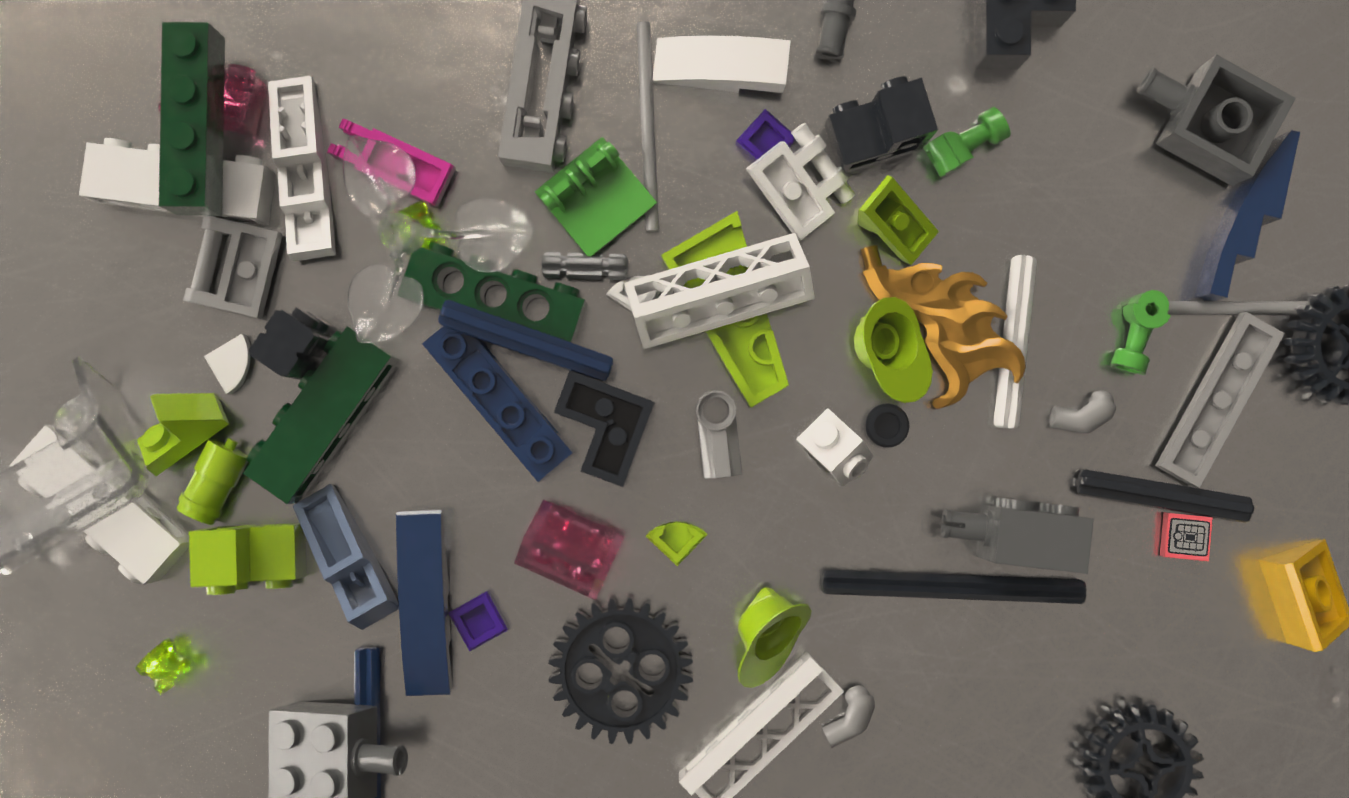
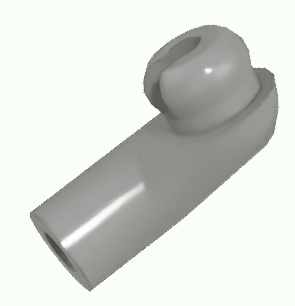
(1089, 418)
(856, 717)

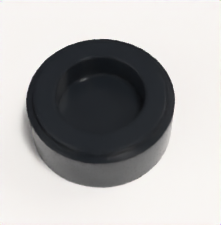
(886, 425)

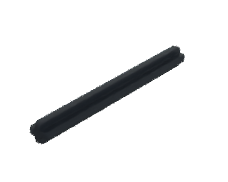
(953, 586)

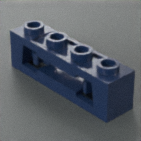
(500, 401)

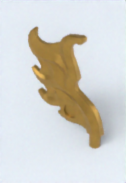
(954, 321)

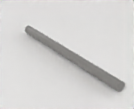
(647, 121)
(1237, 307)

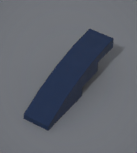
(1254, 204)
(423, 602)

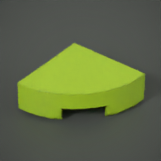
(676, 539)

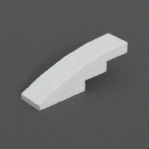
(301, 168)

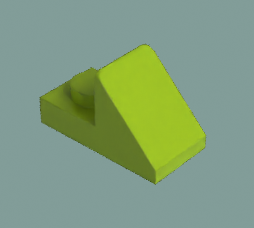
(897, 220)
(183, 426)

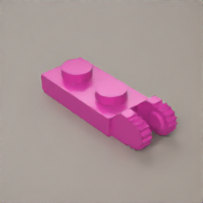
(431, 172)

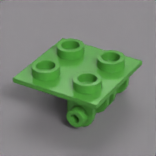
(596, 197)

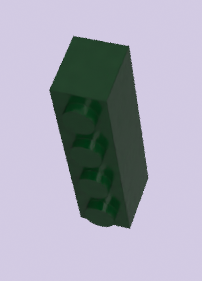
(191, 119)
(319, 416)

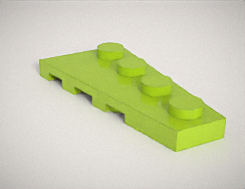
(744, 346)

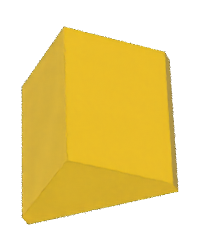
(1307, 595)

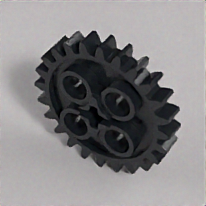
(595, 701)

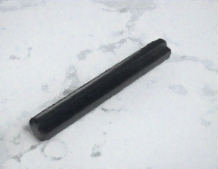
(1165, 495)

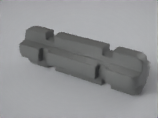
(584, 267)

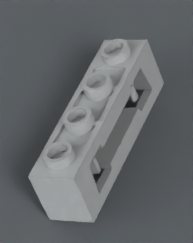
(531, 150)

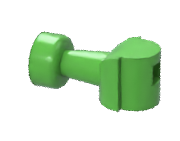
(954, 150)
(1144, 314)

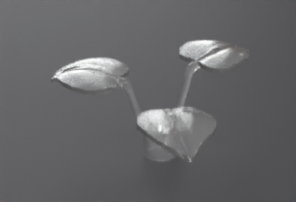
(383, 299)

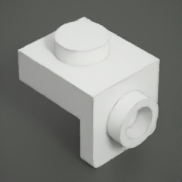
(836, 447)

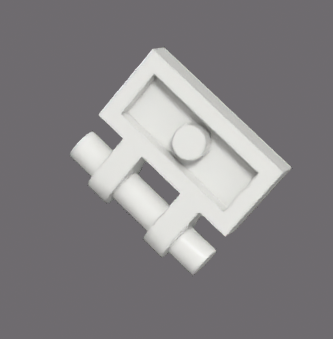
(791, 189)

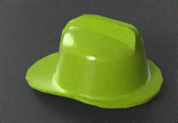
(894, 349)
(769, 634)

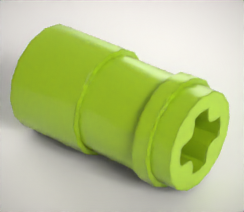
(212, 481)

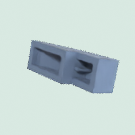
(345, 558)

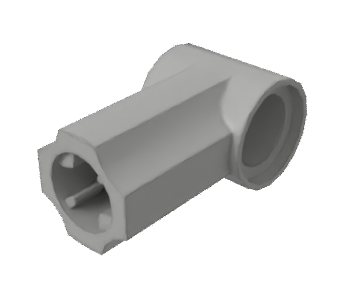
(719, 439)

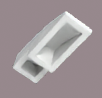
(722, 62)

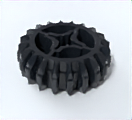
(1321, 345)
(1132, 728)

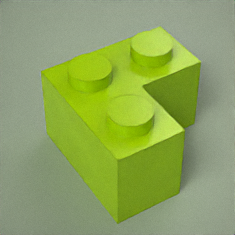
(234, 555)

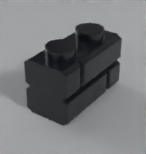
(291, 343)

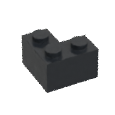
(1005, 29)
(888, 127)
(618, 421)

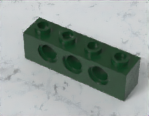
(434, 263)

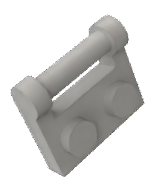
(245, 271)

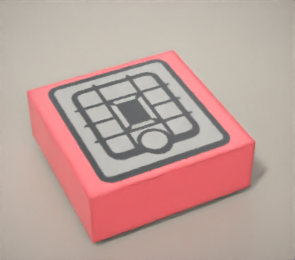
(1186, 536)

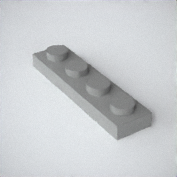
(1219, 399)

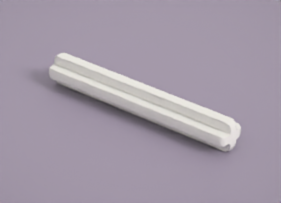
(1016, 330)

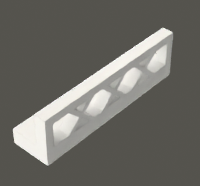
(722, 296)
(751, 721)

